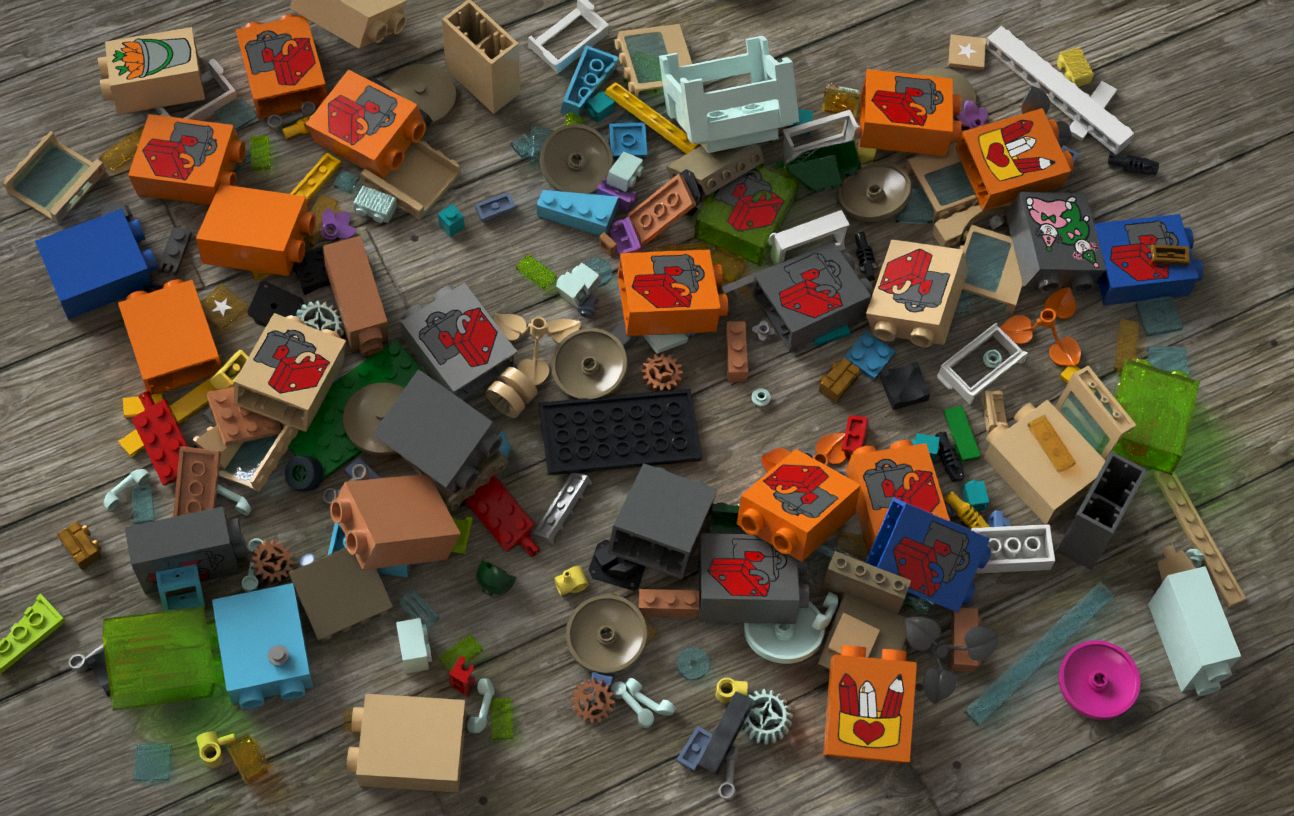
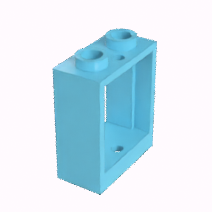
(188, 577)

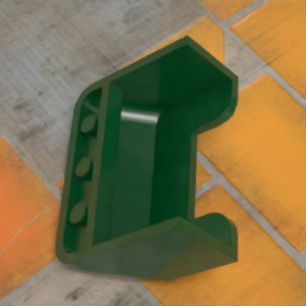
(825, 165)

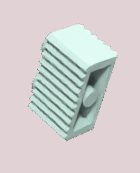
(625, 171)
(375, 204)

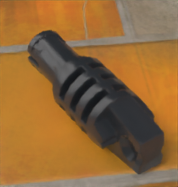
(1134, 164)
(865, 256)
(950, 458)

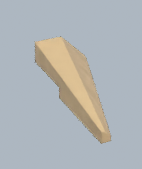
(213, 441)

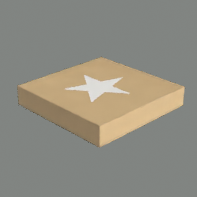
(967, 52)

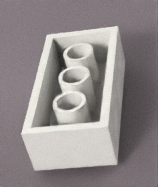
(1018, 548)

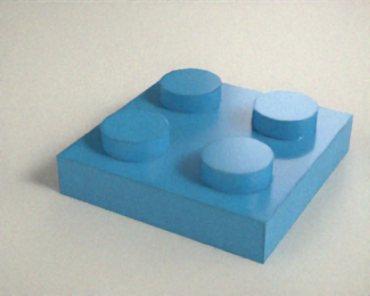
(628, 138)
(870, 355)

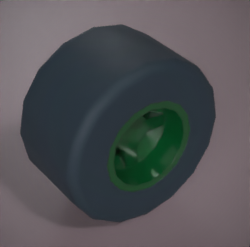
(304, 473)

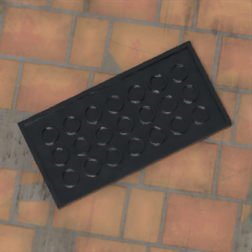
(619, 432)

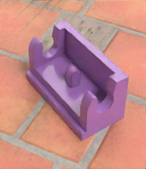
(625, 199)
(625, 237)

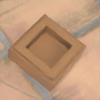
(607, 244)

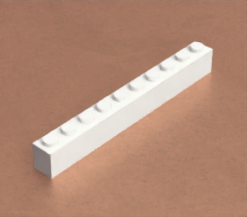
(1060, 90)

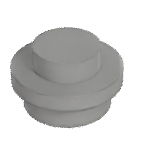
(278, 655)

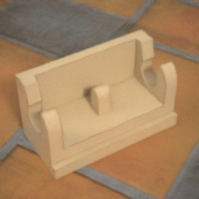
(993, 409)

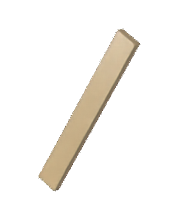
(1200, 538)

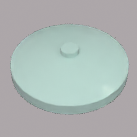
(786, 641)

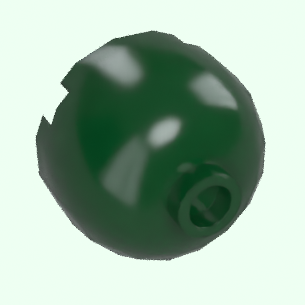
(493, 579)

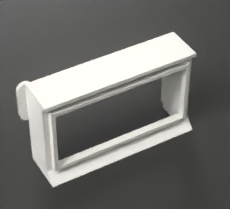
(583, 9)
(215, 71)
(850, 132)
(805, 233)
(952, 380)

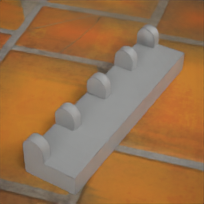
(746, 281)
(562, 507)

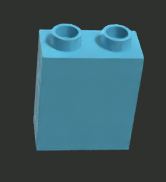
(247, 631)

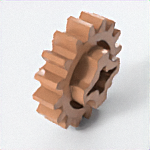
(661, 372)
(270, 553)
(583, 696)

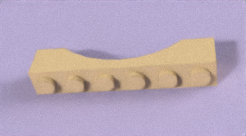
(950, 230)

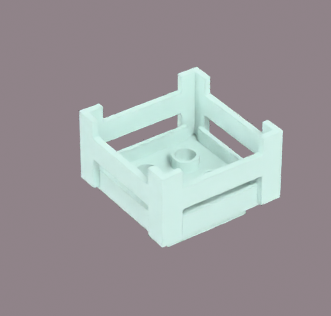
(733, 114)

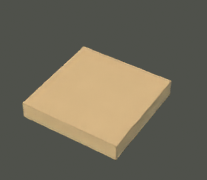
(852, 632)

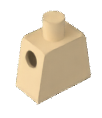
(1174, 562)

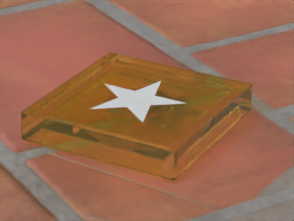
(222, 307)

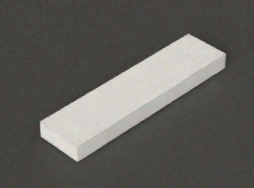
(1102, 96)

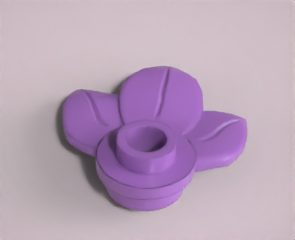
(972, 115)
(337, 223)

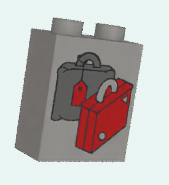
(457, 341)

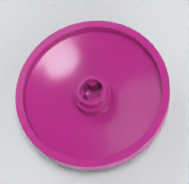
(1099, 680)

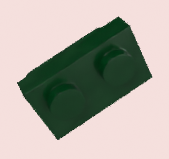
(724, 519)

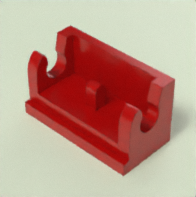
(855, 434)
(460, 677)

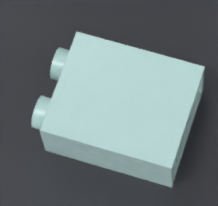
(1194, 631)

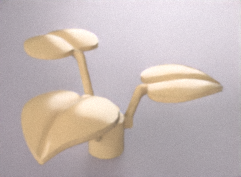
(514, 326)

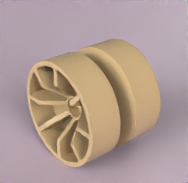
(511, 392)

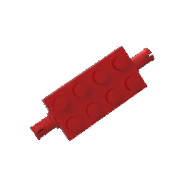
(160, 436)
(503, 516)

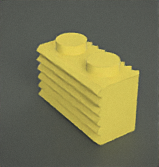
(1075, 67)
(229, 371)

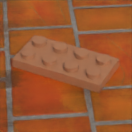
(661, 209)
(196, 480)

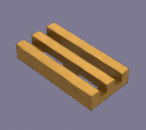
(1170, 257)

